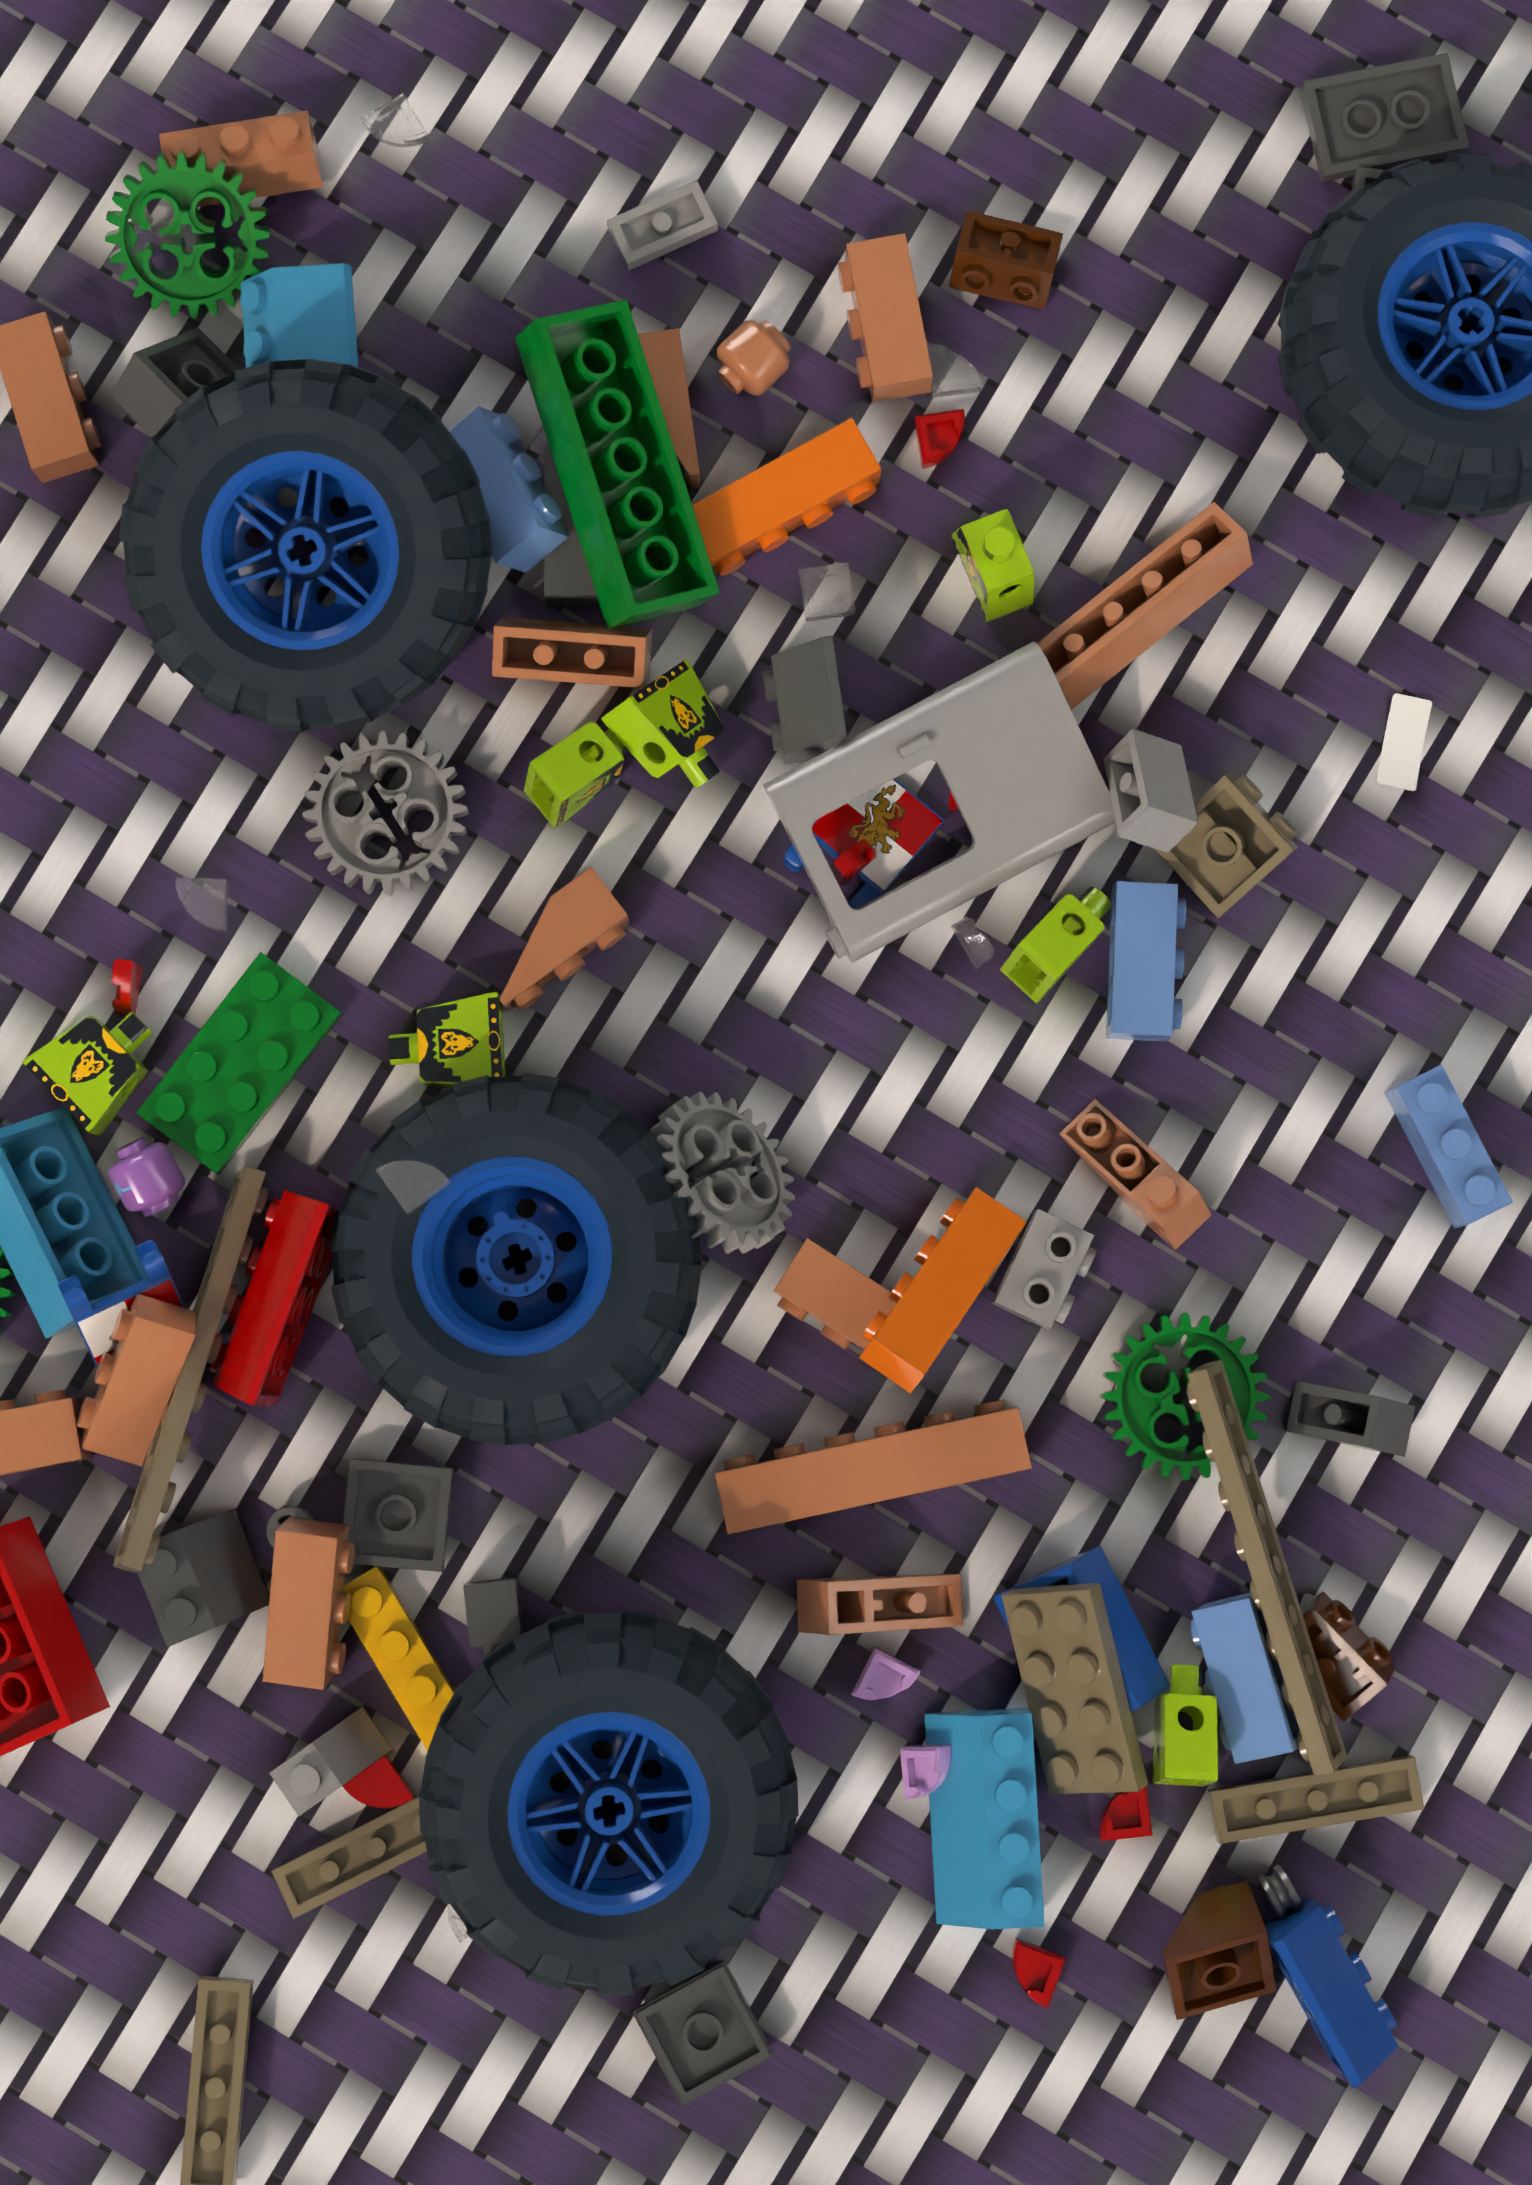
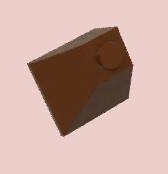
(1218, 1952)

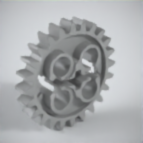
(348, 836)
(728, 1202)

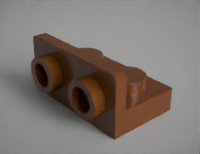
(1005, 260)
(1349, 1660)

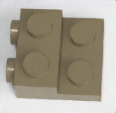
(1231, 844)

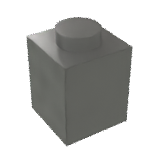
(493, 1612)

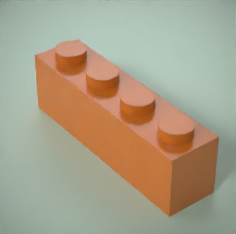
(786, 495)
(942, 1290)

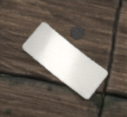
(1404, 742)

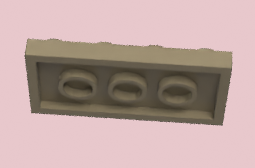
(1074, 1689)

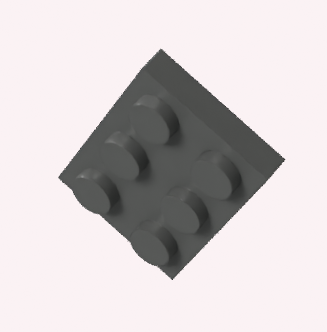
(1384, 116)

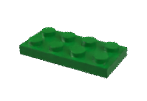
(239, 1063)

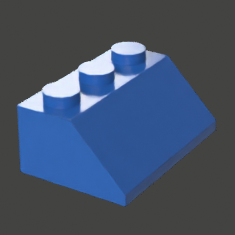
(1137, 1661)
(1332, 1989)

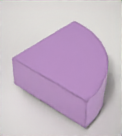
(884, 1677)
(923, 1768)

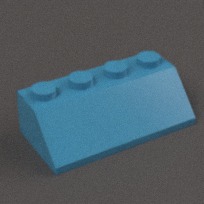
(300, 315)
(60, 1219)
(986, 1821)

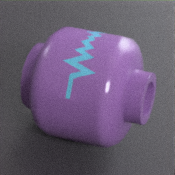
(146, 1177)

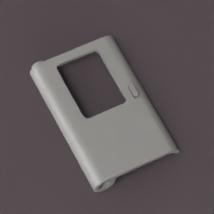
(1010, 766)

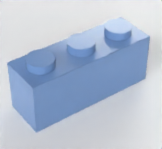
(520, 510)
(1144, 961)
(1448, 1147)
(1244, 1679)

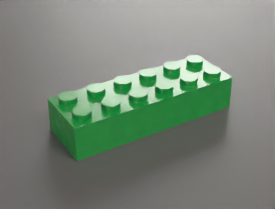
(616, 463)

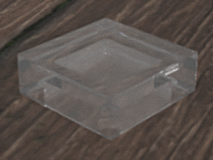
(826, 592)

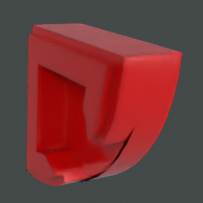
(938, 435)
(852, 861)
(127, 976)
(380, 1785)
(1126, 1816)
(1036, 1970)

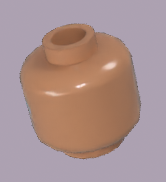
(753, 358)

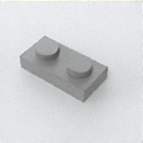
(662, 225)

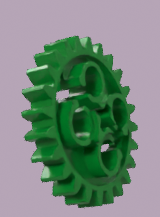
(184, 187)
(1139, 1408)

